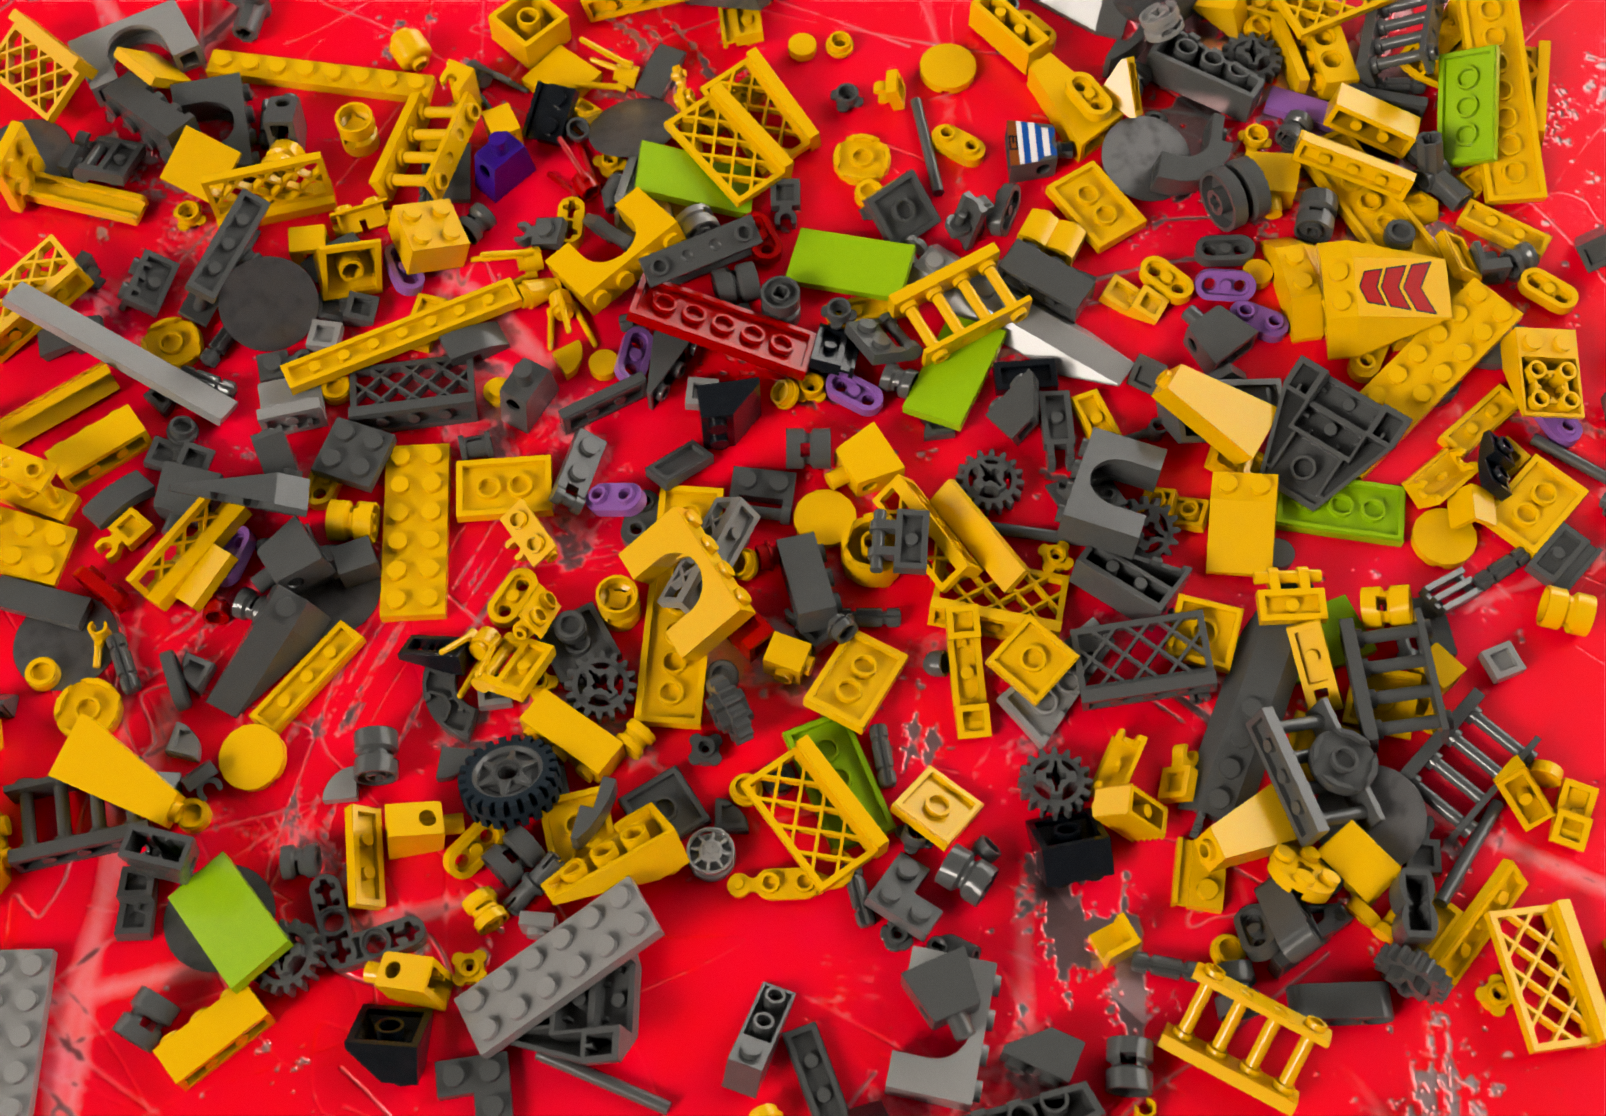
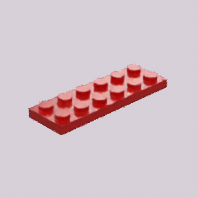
(723, 327)

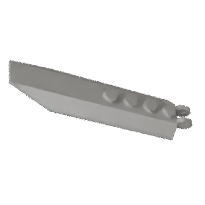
(1040, 334)

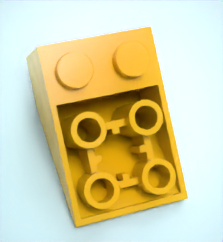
(1543, 372)

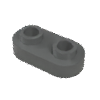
(1004, 210)
(1222, 250)
(640, 521)
(1255, 933)

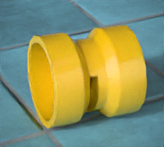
(485, 910)

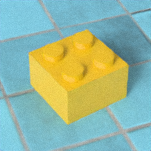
(529, 29)
(428, 236)

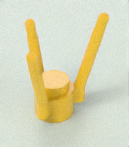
(624, 71)
(527, 260)
(563, 308)
(482, 647)

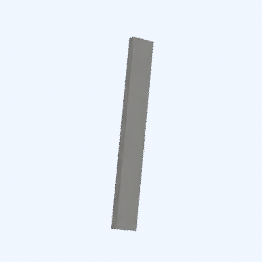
(120, 353)

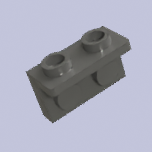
(149, 283)

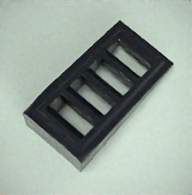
(453, 662)

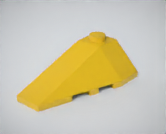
(640, 847)

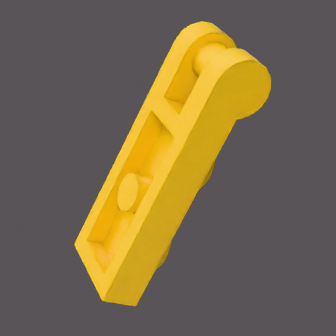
(1314, 663)

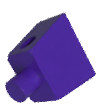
(501, 165)

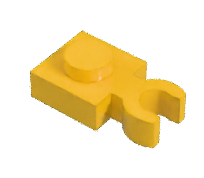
(127, 531)

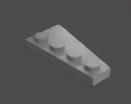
(1043, 719)

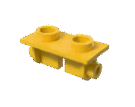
(350, 217)
(529, 534)
(536, 614)

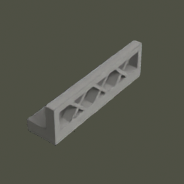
(729, 532)

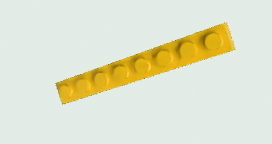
(320, 76)
(400, 336)

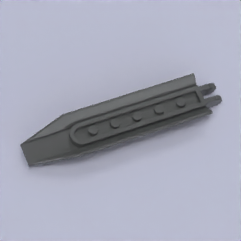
(1228, 761)

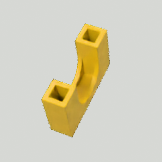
(602, 282)
(722, 601)

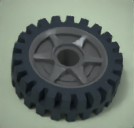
(510, 782)

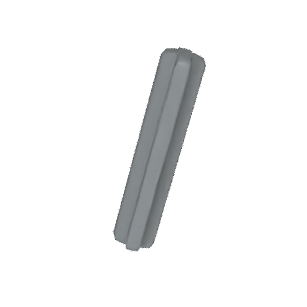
(627, 180)

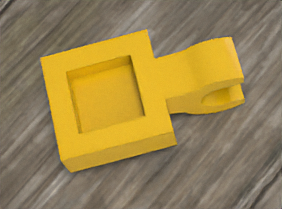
(1180, 779)

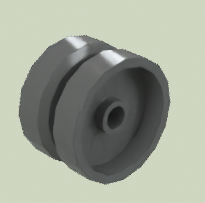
(1235, 193)

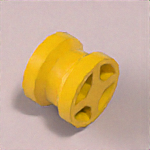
(636, 738)

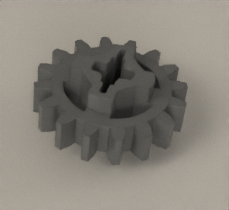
(1254, 55)
(989, 481)
(1154, 514)
(610, 676)
(729, 709)
(1070, 780)
(297, 963)
(1413, 973)

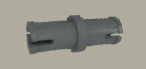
(530, 884)

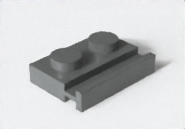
(1563, 558)

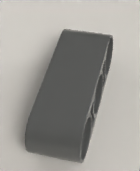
(1289, 920)
(1343, 1002)

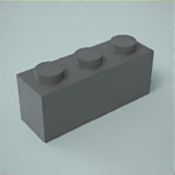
(1046, 280)
(808, 581)

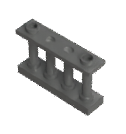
(1378, 25)
(233, 237)
(702, 253)
(1367, 699)
(1432, 759)
(1289, 779)
(66, 846)

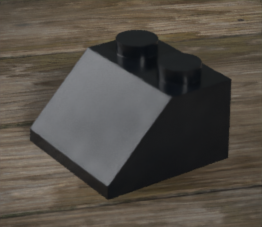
(727, 411)
(1070, 848)

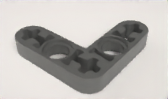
(357, 942)

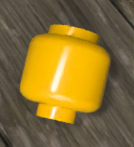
(410, 49)

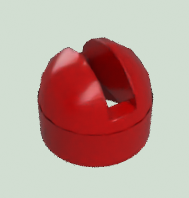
(216, 611)

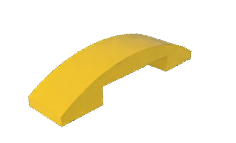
(967, 671)

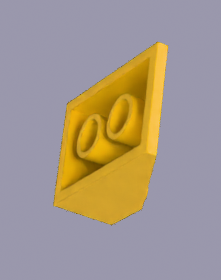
(1242, 523)

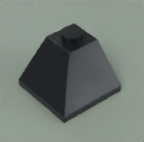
(391, 1042)

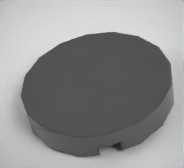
(1342, 761)

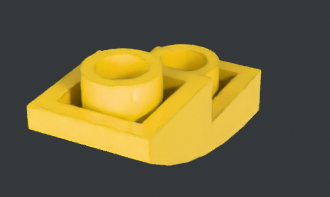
(1191, 512)

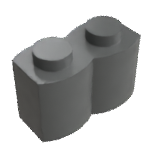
(1411, 902)

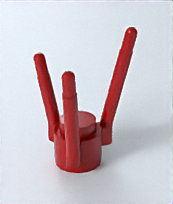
(585, 183)

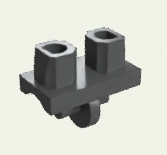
(968, 219)

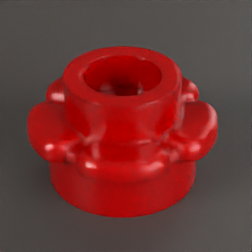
(767, 556)

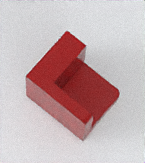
(752, 637)

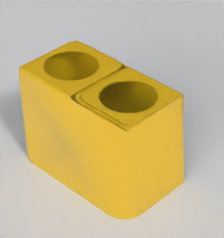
(1360, 862)

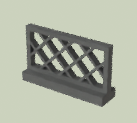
(414, 411)
(1151, 687)

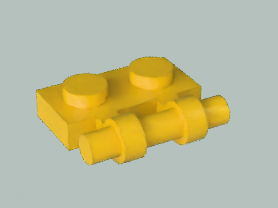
(1292, 605)

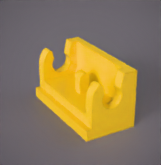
(461, 79)
(1439, 477)
(1119, 760)

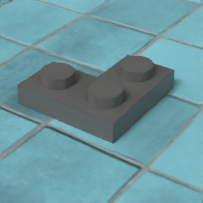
(897, 900)
(477, 1077)

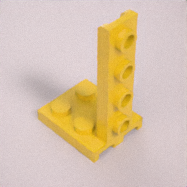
(24, 181)

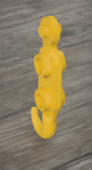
(684, 98)
(781, 883)

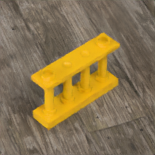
(406, 137)
(958, 275)
(27, 486)
(1244, 1073)

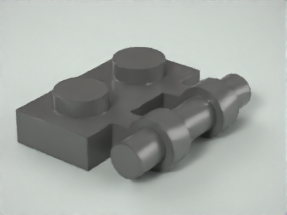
(911, 541)

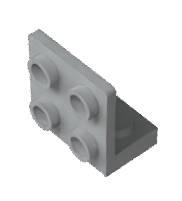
(290, 411)

